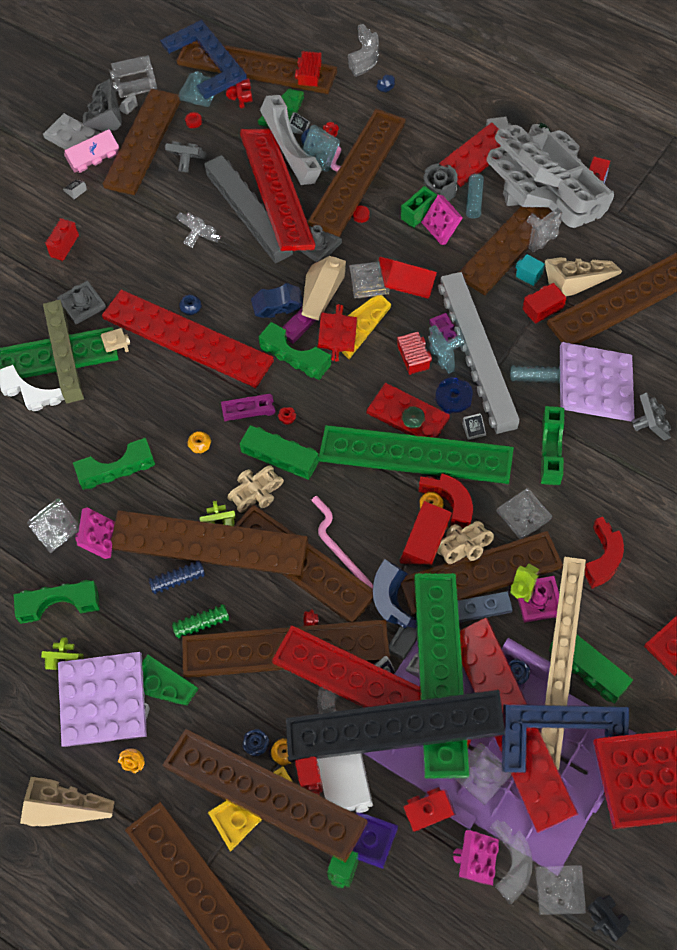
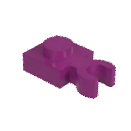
(444, 325)

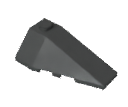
(104, 109)

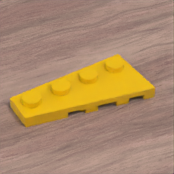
(367, 319)
(234, 821)

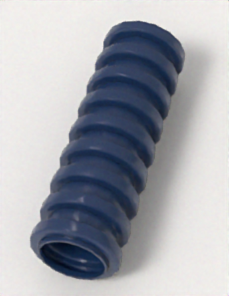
(176, 577)

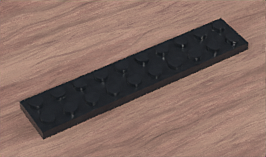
(395, 726)

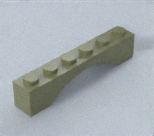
(62, 351)

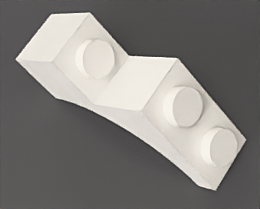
(33, 397)

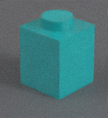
(529, 269)

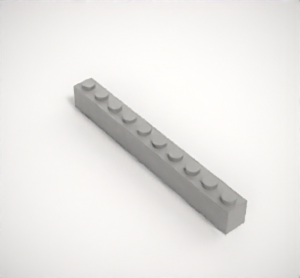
(478, 354)

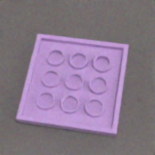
(596, 382)
(101, 699)

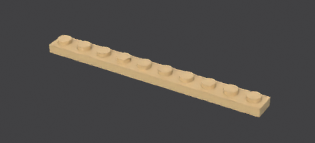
(563, 647)

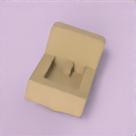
(115, 340)

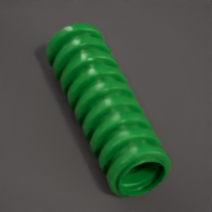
(200, 621)

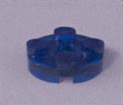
(451, 404)

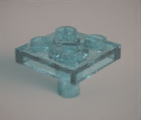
(189, 90)
(324, 146)
(444, 349)

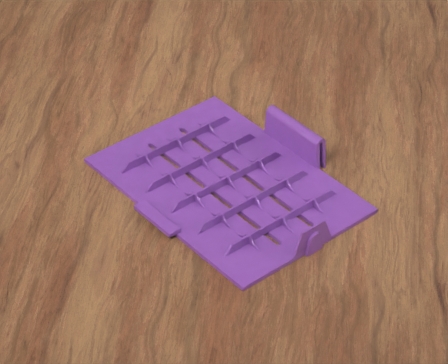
(587, 791)

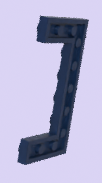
(231, 71)
(519, 717)

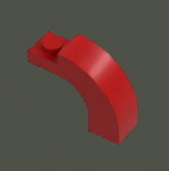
(454, 493)
(604, 568)

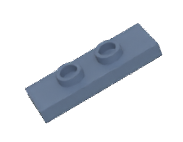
(484, 606)

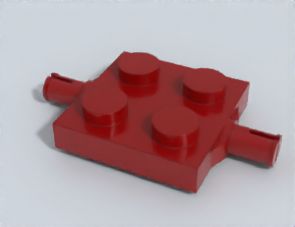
(337, 332)

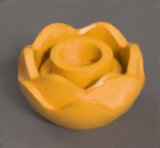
(199, 447)
(432, 497)
(277, 754)
(131, 760)

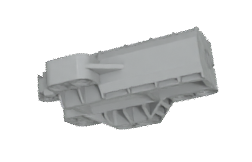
(549, 163)

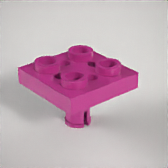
(445, 222)
(92, 534)
(544, 589)
(477, 857)

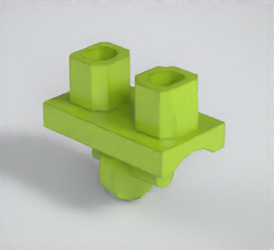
(226, 517)
(524, 582)
(52, 658)

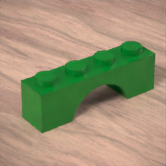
(312, 362)
(552, 446)
(93, 473)
(31, 604)

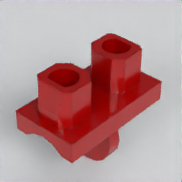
(240, 92)

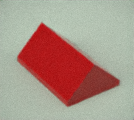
(407, 277)
(425, 535)

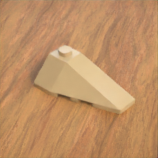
(578, 275)
(321, 284)
(52, 805)

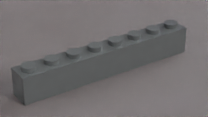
(245, 205)

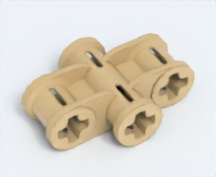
(255, 488)
(464, 542)

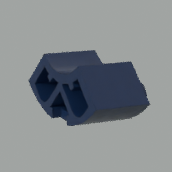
(278, 300)

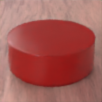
(193, 120)
(361, 214)

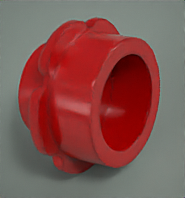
(334, 131)
(287, 419)
(310, 618)

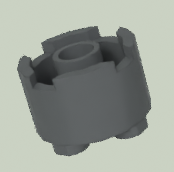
(441, 180)

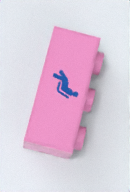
(91, 151)

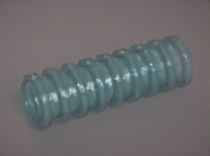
(474, 196)
(535, 374)

